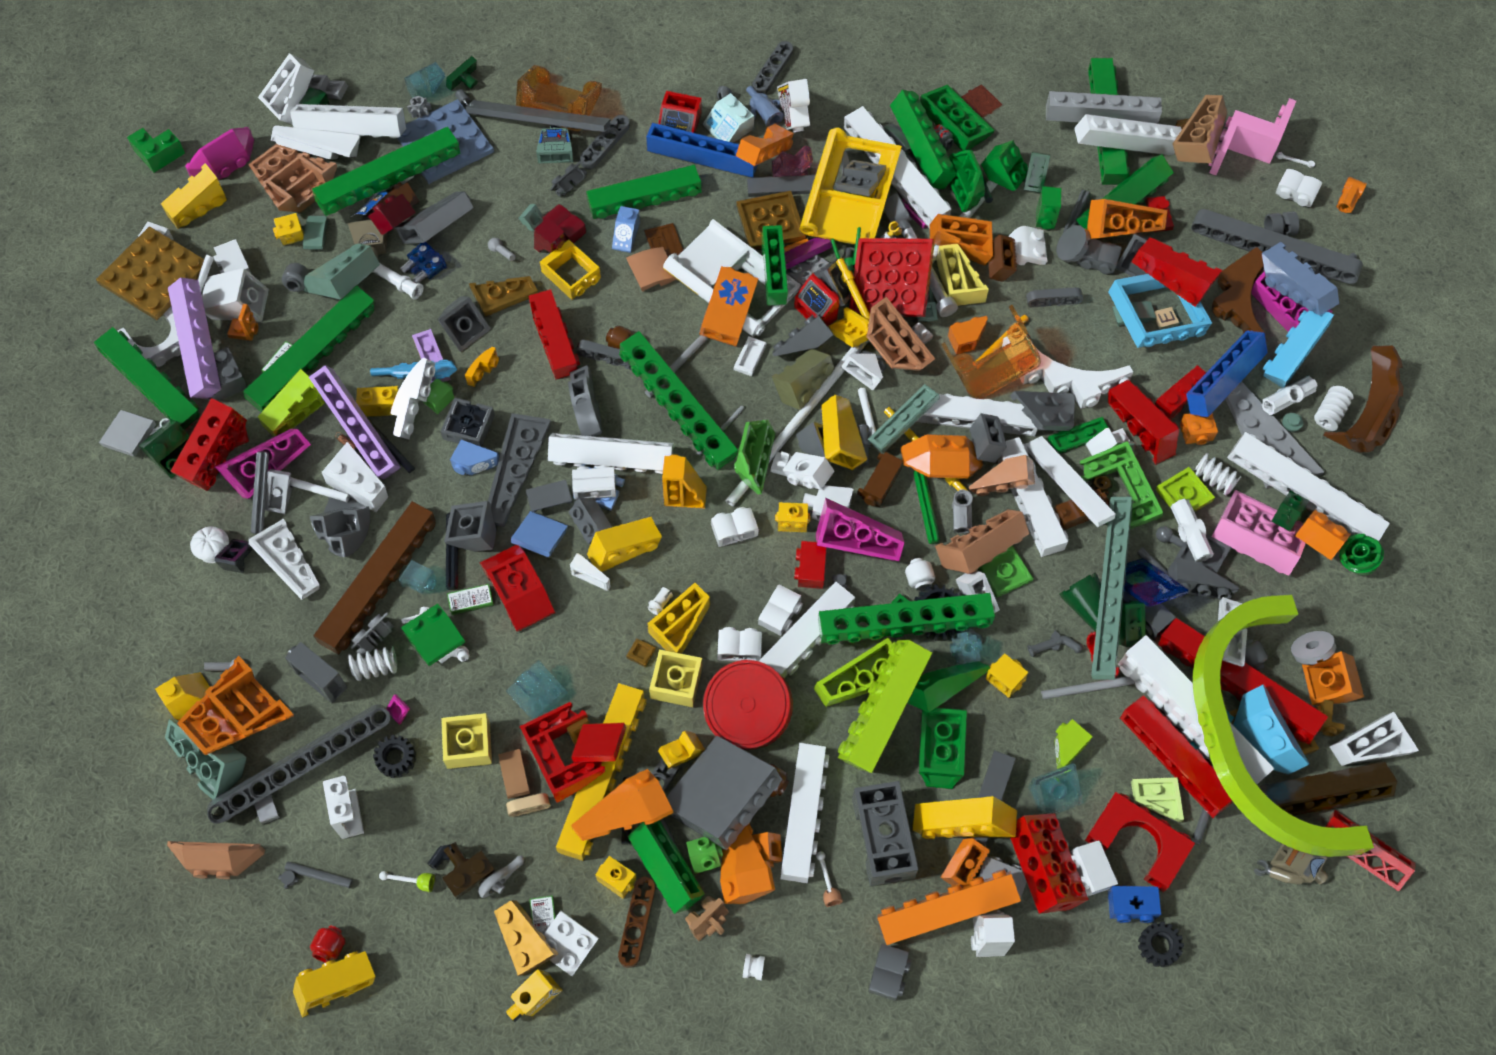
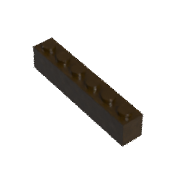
(1332, 789)

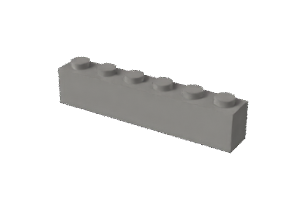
(1074, 106)

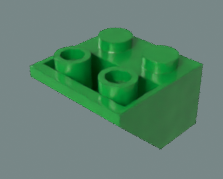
(1005, 166)

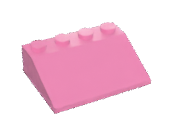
(1249, 530)

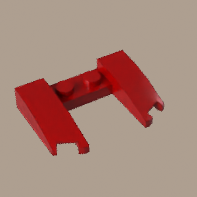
(539, 735)

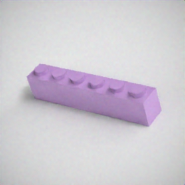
(194, 338)
(354, 422)

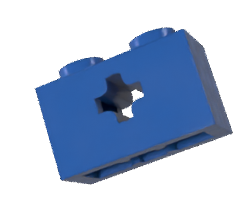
(1144, 896)

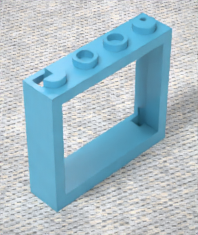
(1142, 283)

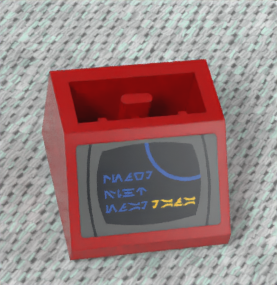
(680, 111)
(817, 299)

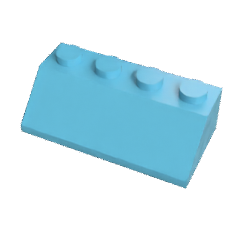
(1297, 347)

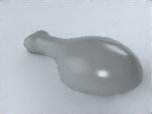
(495, 880)

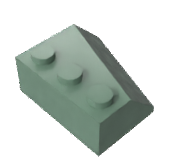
(342, 273)

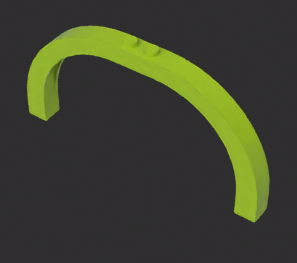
(1224, 752)

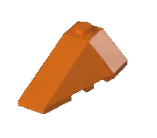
(632, 802)

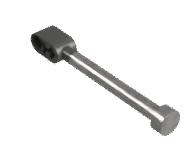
(898, 212)

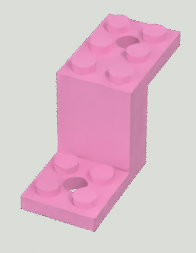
(1252, 136)

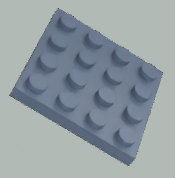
(471, 140)

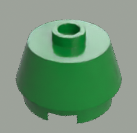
(1361, 554)

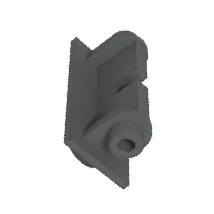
(562, 183)

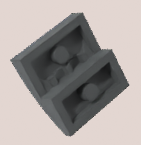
(861, 178)

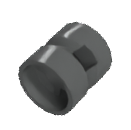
(1284, 223)

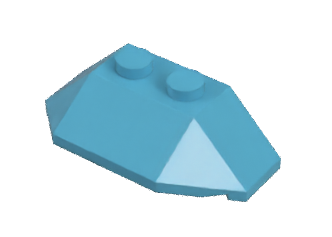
(1268, 732)

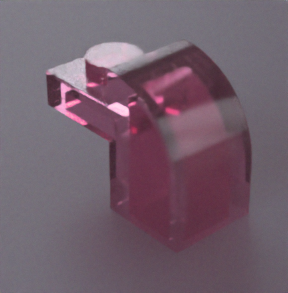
(790, 165)

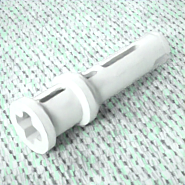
(403, 283)

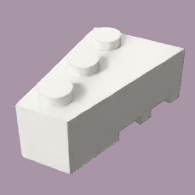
(287, 87)
(353, 476)
(992, 934)

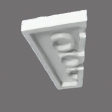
(281, 553)

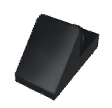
(233, 555)

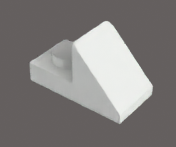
(1106, 440)

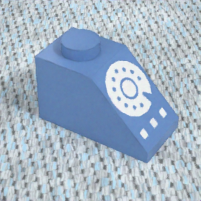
(626, 229)
(472, 458)

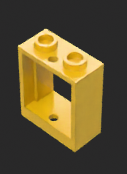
(561, 256)

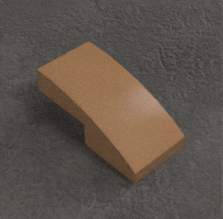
(513, 774)

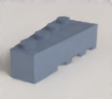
(1298, 280)

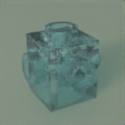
(972, 652)

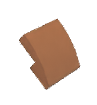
(648, 268)

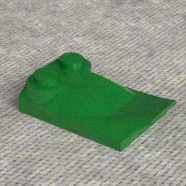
(942, 747)

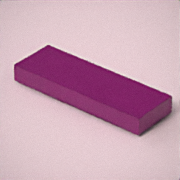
(806, 251)

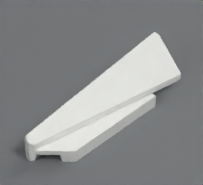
(317, 142)

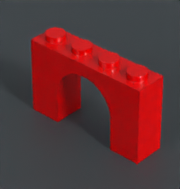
(1171, 845)

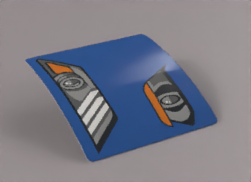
(370, 203)

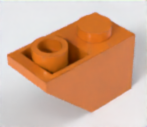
(967, 334)

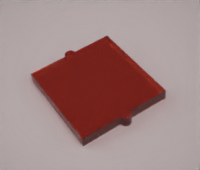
(981, 101)

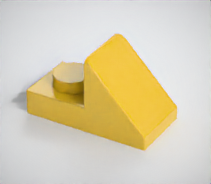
(681, 750)

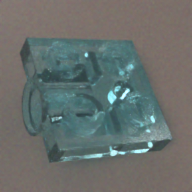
(536, 691)

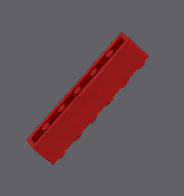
(1176, 755)

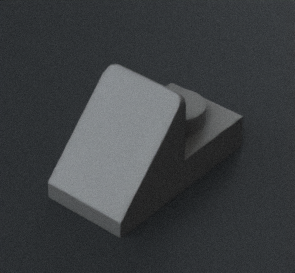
(278, 491)

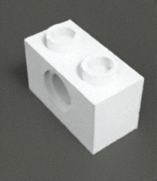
(808, 470)

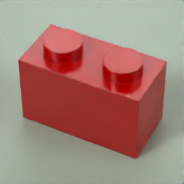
(812, 565)

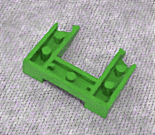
(1122, 459)

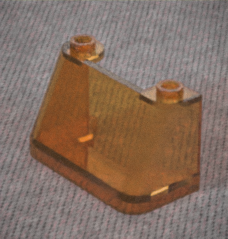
(537, 92)

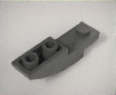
(584, 402)

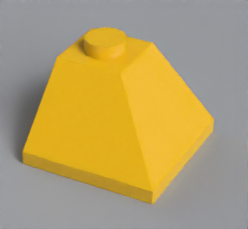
(182, 693)

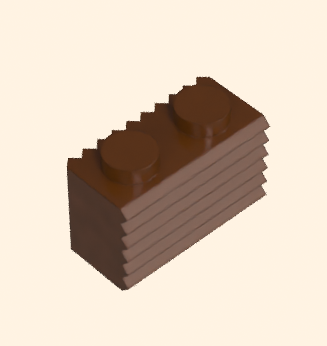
(1003, 262)

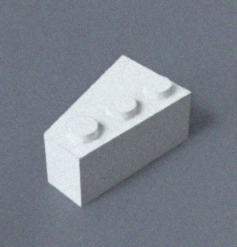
(1375, 741)

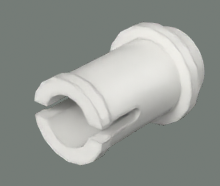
(657, 605)

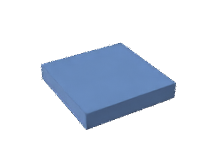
(539, 534)

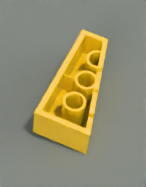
(965, 818)

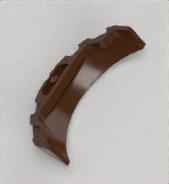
(1381, 407)

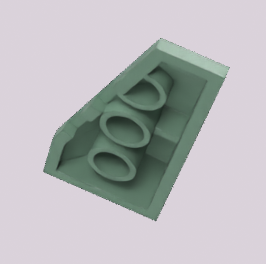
(216, 770)

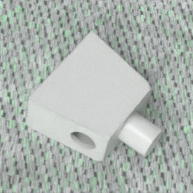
(837, 494)

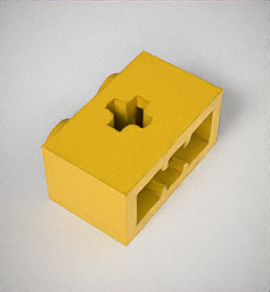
(376, 400)

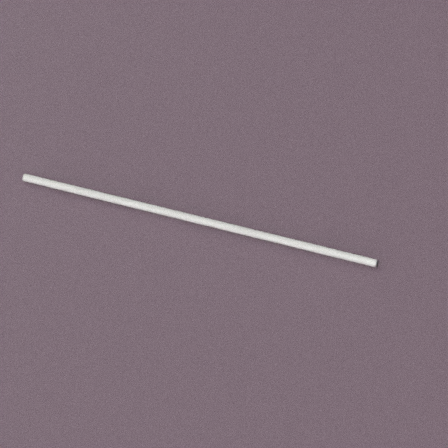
(827, 384)

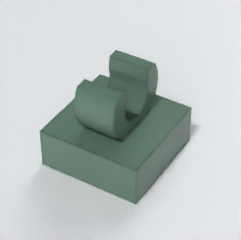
(531, 217)

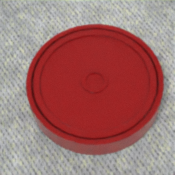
(748, 704)

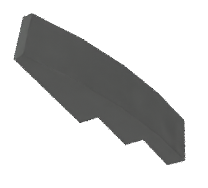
(995, 780)

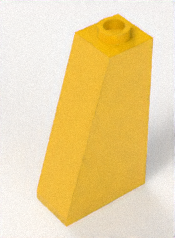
(841, 434)

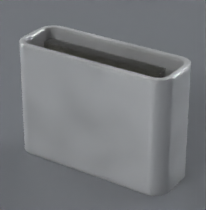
(266, 810)

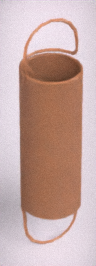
(343, 439)

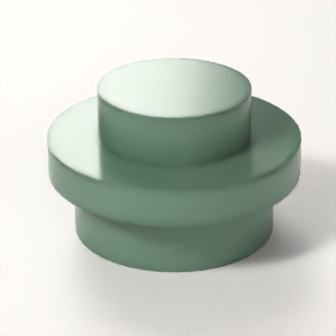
(1292, 422)

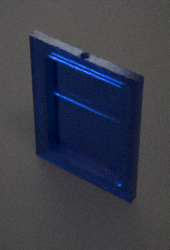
(1151, 584)

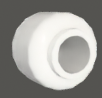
(920, 574)

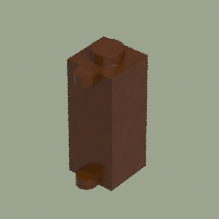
(881, 479)
(1072, 515)

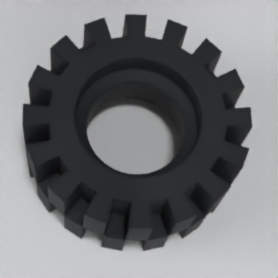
(389, 745)
(1170, 935)

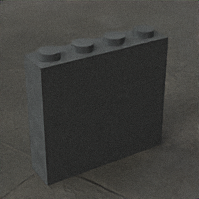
(722, 792)

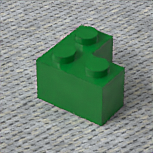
(156, 151)

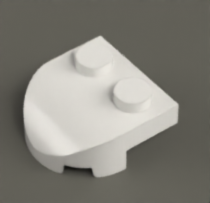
(1029, 245)

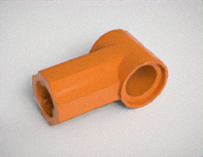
(1350, 194)

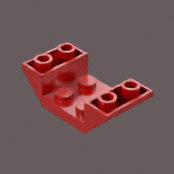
(518, 587)

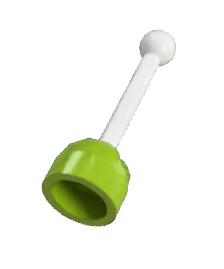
(424, 881)

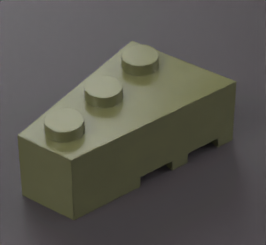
(803, 378)

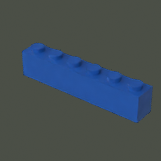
(697, 149)
(1226, 373)

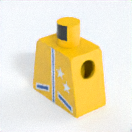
(541, 989)

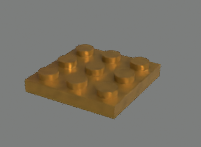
(770, 211)

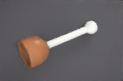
(832, 895)

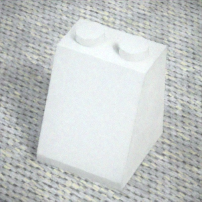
(228, 292)

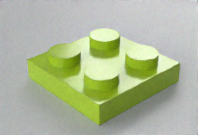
(1185, 486)

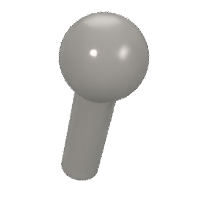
(496, 244)
(218, 666)

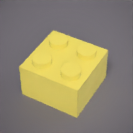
(676, 678)
(466, 741)

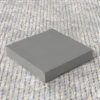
(127, 433)

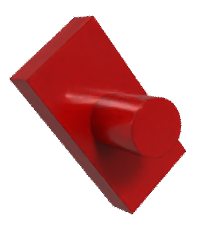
(1161, 203)

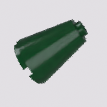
(1084, 598)

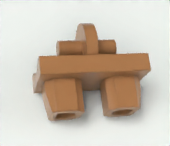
(708, 921)

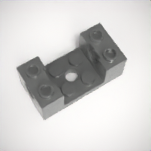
(892, 855)

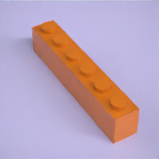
(949, 907)

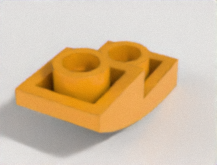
(482, 364)

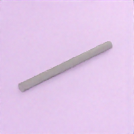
(728, 422)

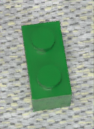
(1048, 207)

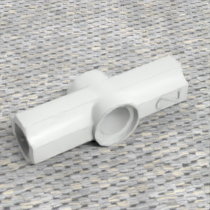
(1291, 394)
(1192, 530)

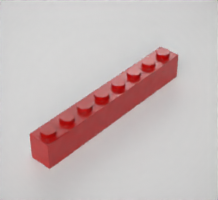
(1300, 716)

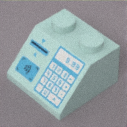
(729, 119)

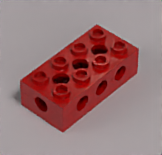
(204, 442)
(1047, 864)

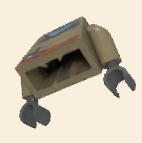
(1294, 867)

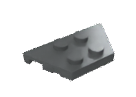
(1048, 409)

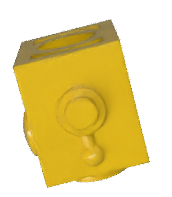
(288, 229)
(792, 517)
(1007, 675)
(624, 876)

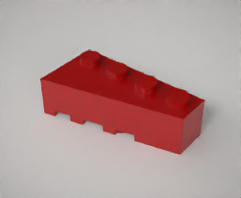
(1176, 270)
(553, 334)
(1144, 419)

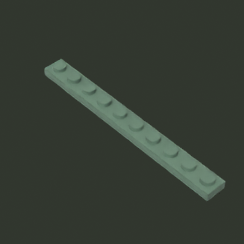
(1112, 590)

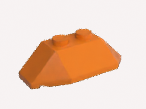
(942, 456)

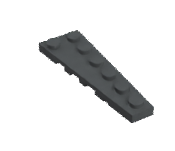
(518, 454)

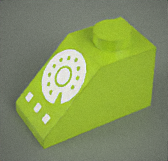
(1070, 742)

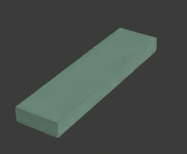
(904, 418)

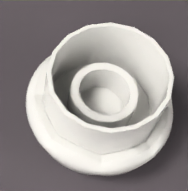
(208, 543)

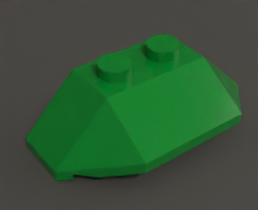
(968, 182)

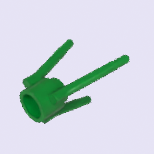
(850, 261)

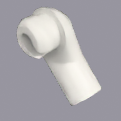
(461, 653)

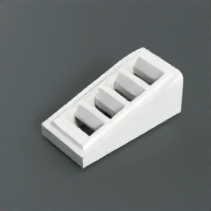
(586, 571)

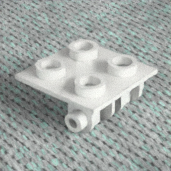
(570, 941)

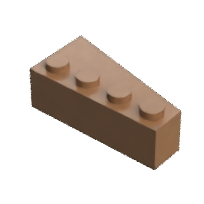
(1202, 132)

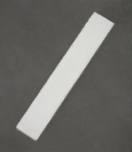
(1070, 481)

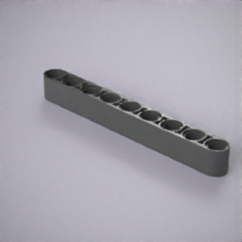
(1248, 236)
(292, 772)

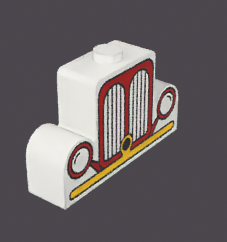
(794, 103)

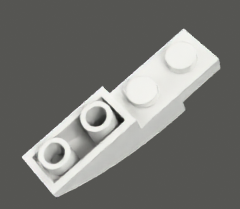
(414, 389)

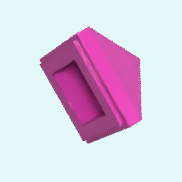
(397, 709)

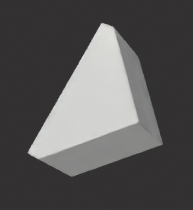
(864, 368)

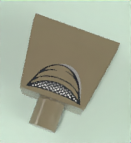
(367, 234)

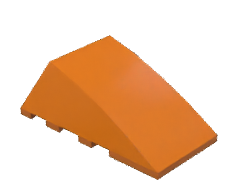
(232, 710)

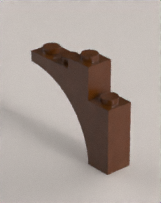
(1238, 282)

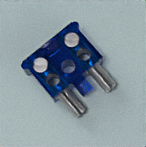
(426, 261)

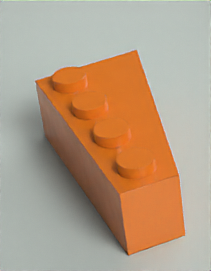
(1120, 218)

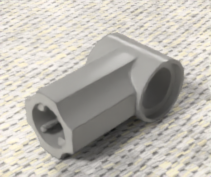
(962, 512)

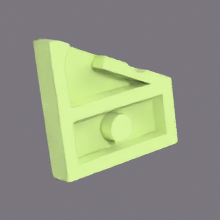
(1159, 795)

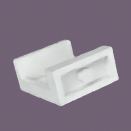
(343, 807)

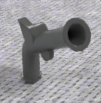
(1054, 643)

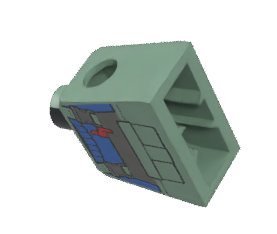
(554, 145)

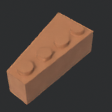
(983, 542)

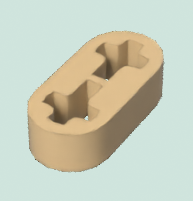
(528, 804)

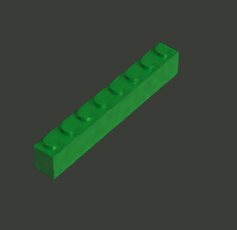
(1111, 160)
(386, 171)
(311, 347)

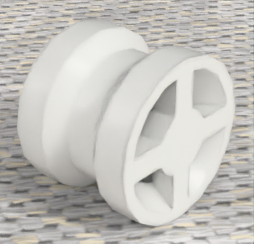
(753, 967)

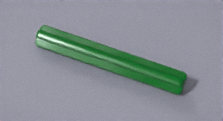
(926, 508)

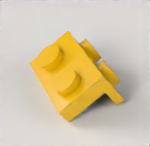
(851, 328)

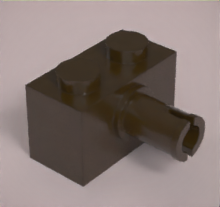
(466, 872)

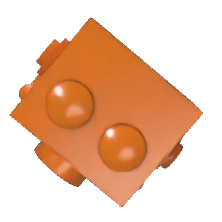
(1198, 429)

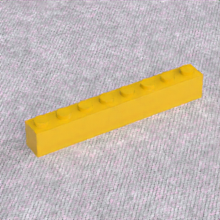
(623, 709)

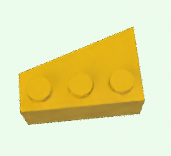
(194, 198)
(623, 543)

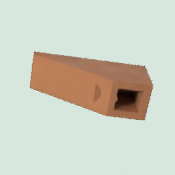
(1008, 474)

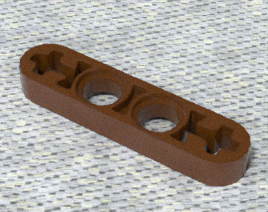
(636, 922)

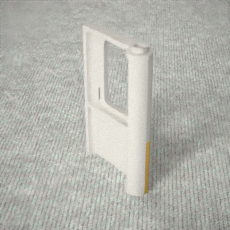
(717, 247)

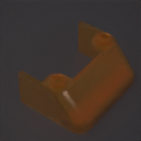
(999, 367)

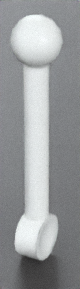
(1310, 164)

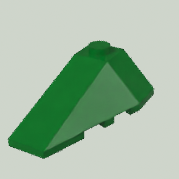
(940, 685)

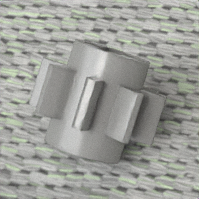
(419, 107)

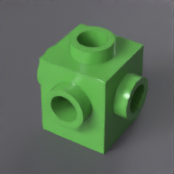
(704, 854)

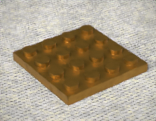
(148, 269)

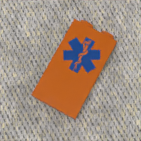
(728, 306)

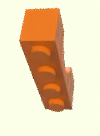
(757, 150)

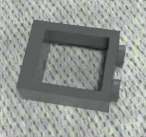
(316, 672)

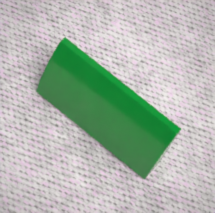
(952, 112)

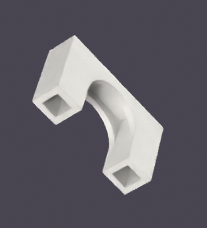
(164, 351)

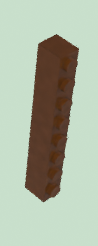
(375, 578)

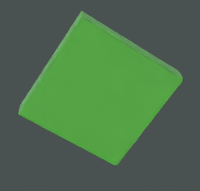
(1006, 572)

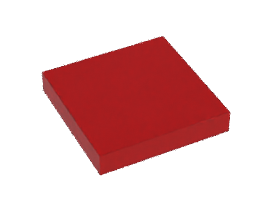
(599, 742)

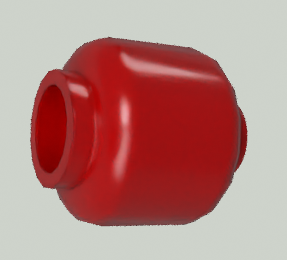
(327, 944)

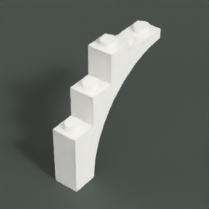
(1084, 384)

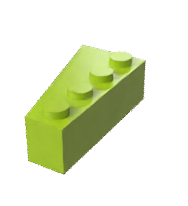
(854, 677)

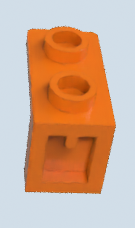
(244, 326)

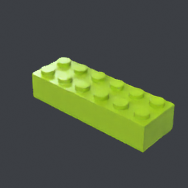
(884, 705)

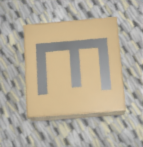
(1166, 318)

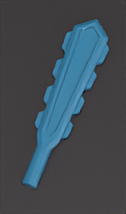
(442, 369)

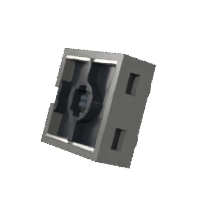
(467, 422)

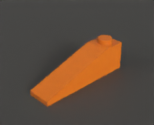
(744, 871)

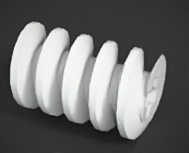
(1333, 407)
(1216, 474)
(373, 664)

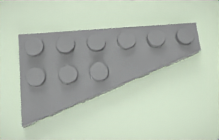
(1254, 420)

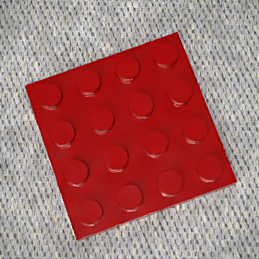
(896, 271)

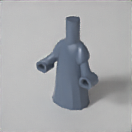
(765, 106)

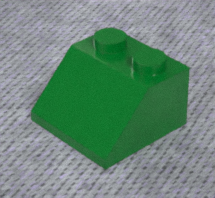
(433, 634)

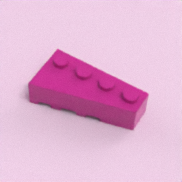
(1278, 305)
(282, 450)
(856, 533)

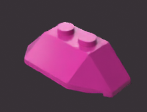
(224, 153)

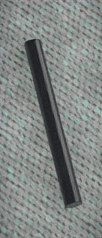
(395, 452)

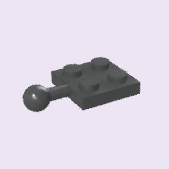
(1220, 550)

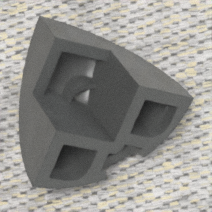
(342, 529)

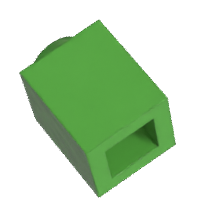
(440, 395)

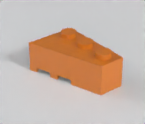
(970, 234)

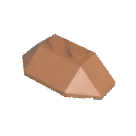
(896, 339)
(216, 858)

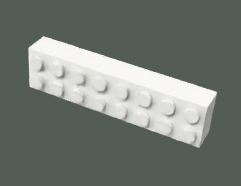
(1174, 696)

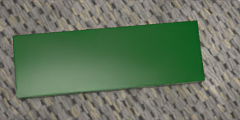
(1077, 436)

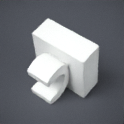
(923, 334)
(779, 462)

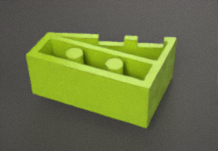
(291, 405)

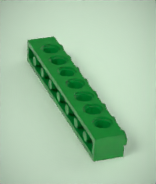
(639, 346)
(979, 604)

